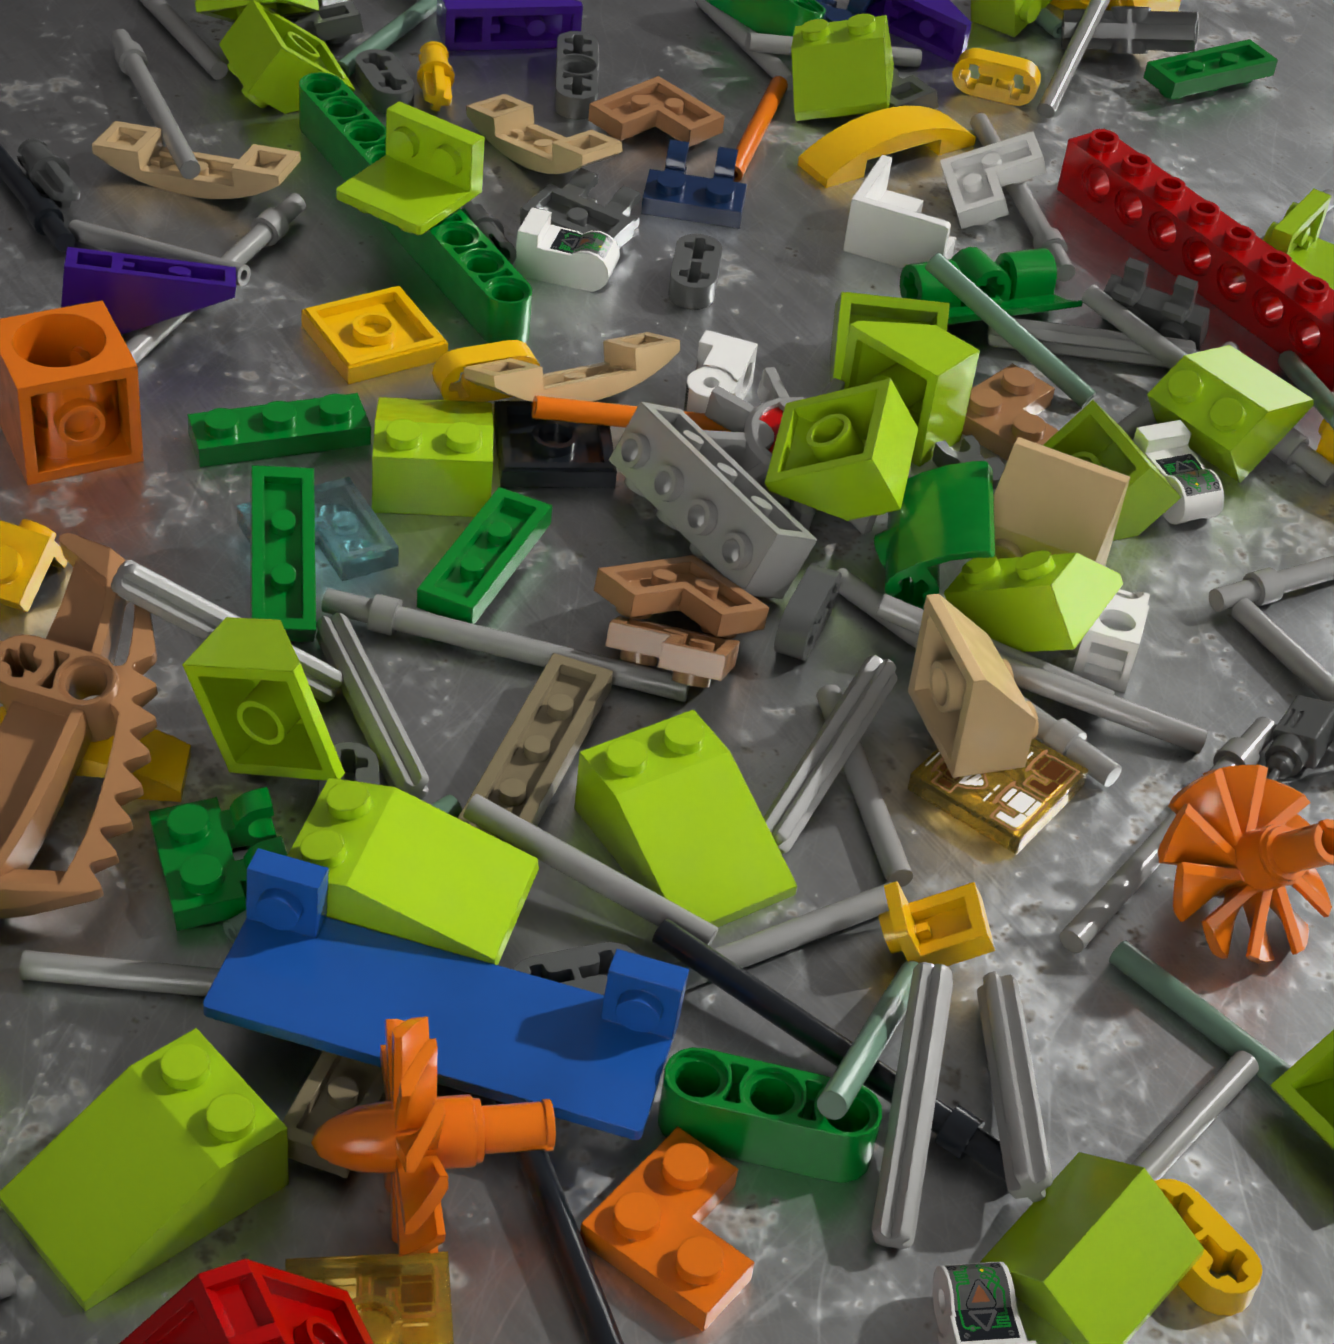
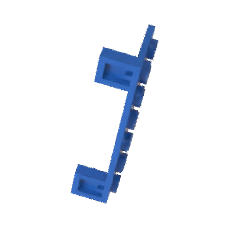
(493, 1026)

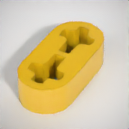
(996, 76)
(451, 364)
(1222, 1252)

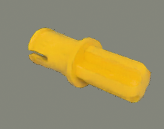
(435, 75)

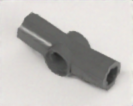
(1137, 30)

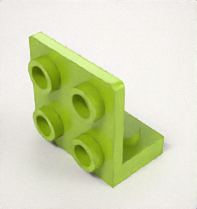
(423, 176)

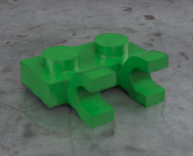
(198, 859)

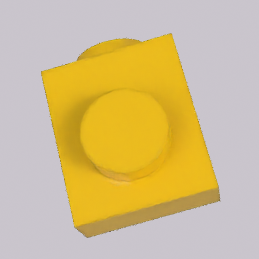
(24, 561)
(938, 927)

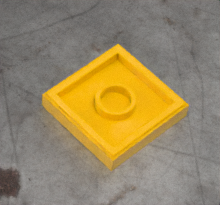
(373, 334)

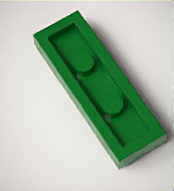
(1210, 69)
(278, 429)
(283, 548)
(484, 556)

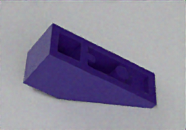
(506, 23)
(927, 24)
(143, 288)

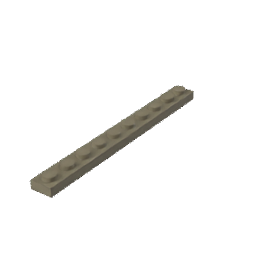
(519, 779)

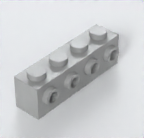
(711, 501)

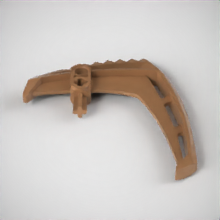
(53, 726)

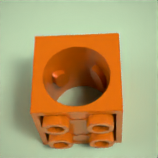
(68, 393)

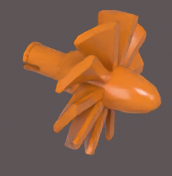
(1245, 843)
(422, 1135)

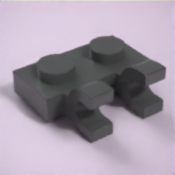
(579, 212)
(1167, 314)

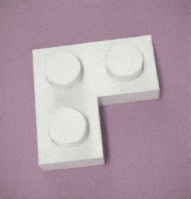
(979, 174)

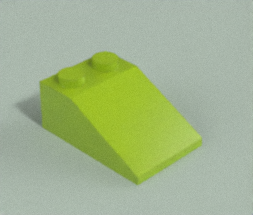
(432, 457)
(682, 819)
(415, 869)
(148, 1169)

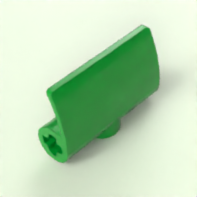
(1016, 281)
(941, 520)

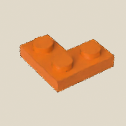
(655, 1231)

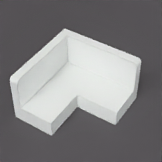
(891, 225)

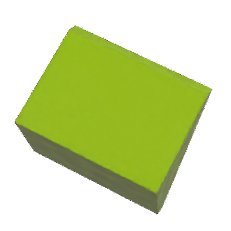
(1098, 1251)

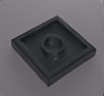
(550, 451)

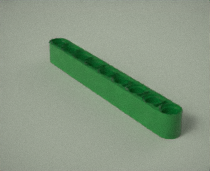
(454, 250)

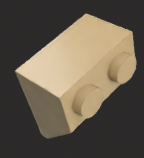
(1056, 504)
(968, 695)

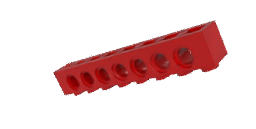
(1201, 242)

